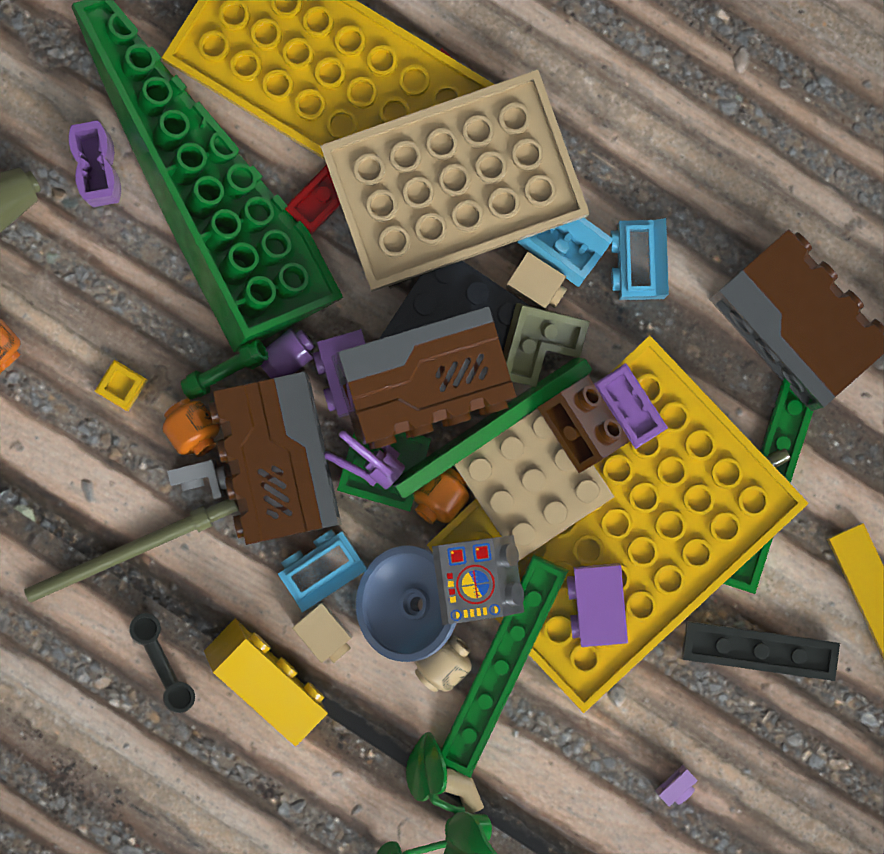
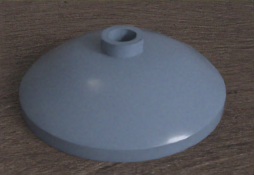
(389, 605)

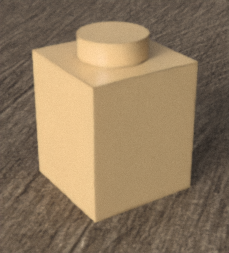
(537, 282)
(324, 634)

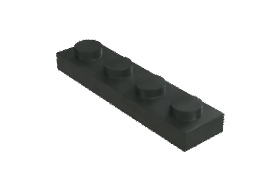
(760, 651)

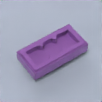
(630, 406)

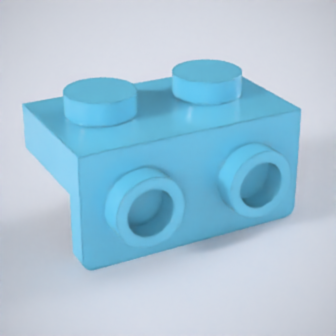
(570, 248)

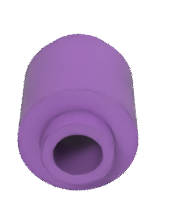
(288, 354)

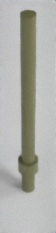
(199, 519)

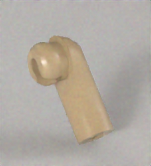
(464, 788)

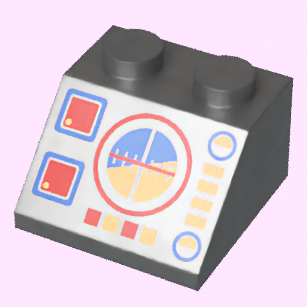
(478, 579)

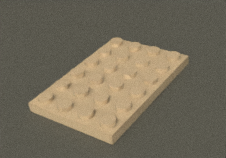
(455, 180)

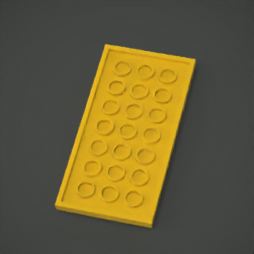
(314, 65)

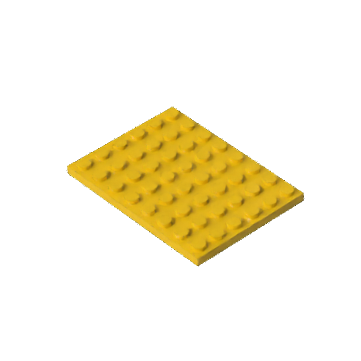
(679, 525)

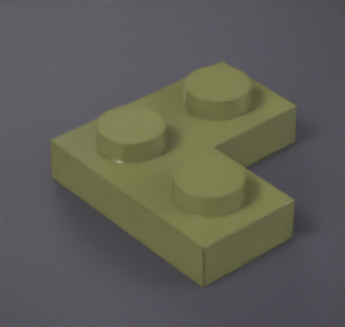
(533, 333)

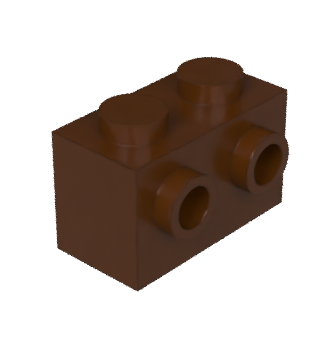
(583, 424)

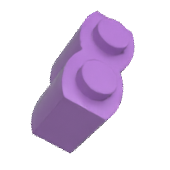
(95, 154)

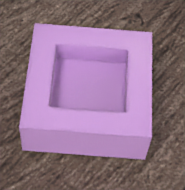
(677, 787)

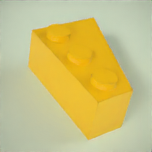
(265, 682)

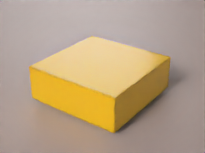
(121, 385)

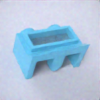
(641, 259)
(321, 570)

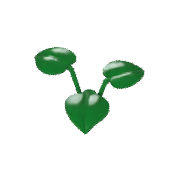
(426, 780)

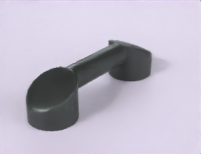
(144, 631)

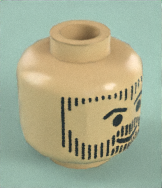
(446, 666)

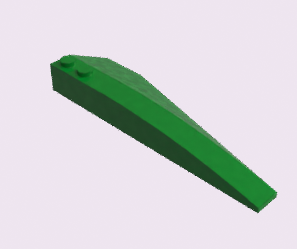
(233, 231)

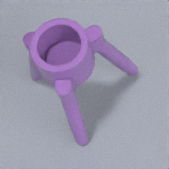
(381, 466)

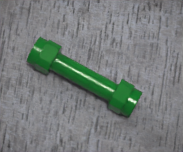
(250, 356)

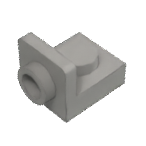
(193, 475)

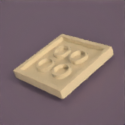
(531, 484)

